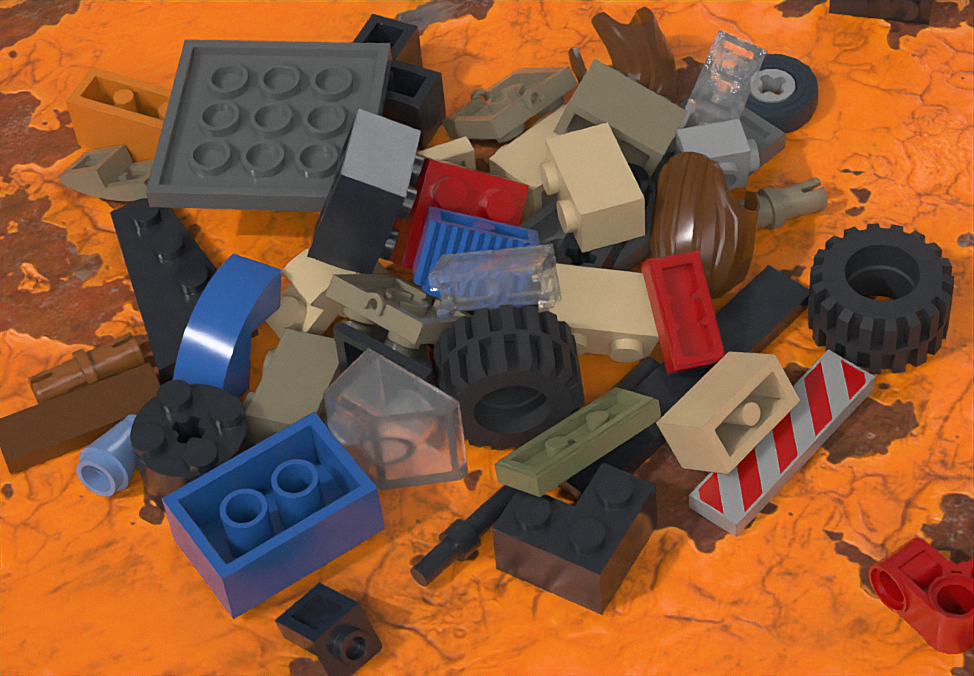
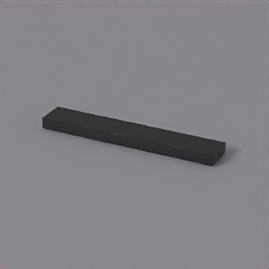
(745, 325)

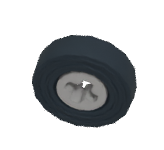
(797, 89)

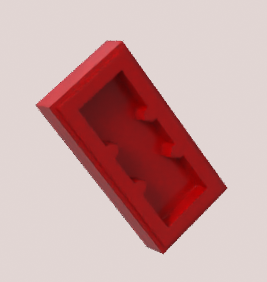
(683, 311)

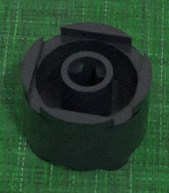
(186, 435)

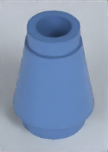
(109, 460)

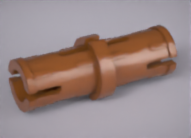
(87, 368)

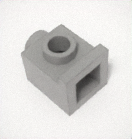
(725, 144)

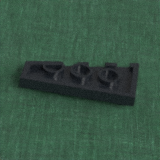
(165, 273)

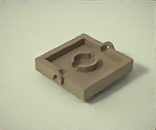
(510, 104)
(393, 305)

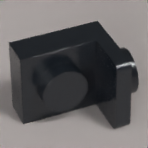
(331, 629)

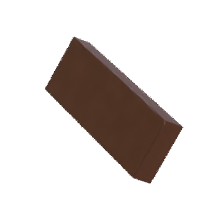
(74, 418)

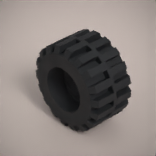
(889, 266)
(510, 373)

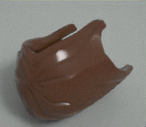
(636, 51)
(699, 213)

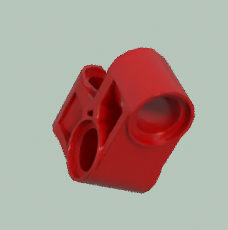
(925, 591)

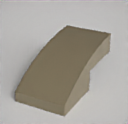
(108, 174)

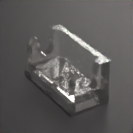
(723, 81)
(496, 279)

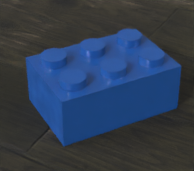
(274, 514)

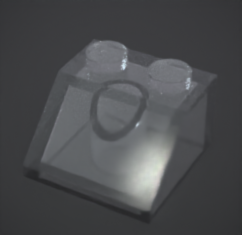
(396, 424)

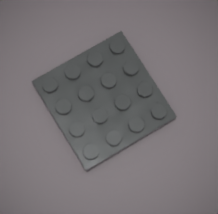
(262, 122)

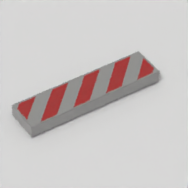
(827, 399)

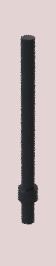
(464, 536)

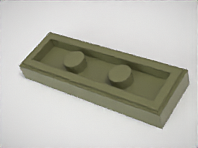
(577, 441)

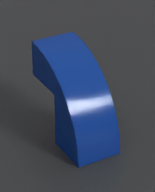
(220, 327)

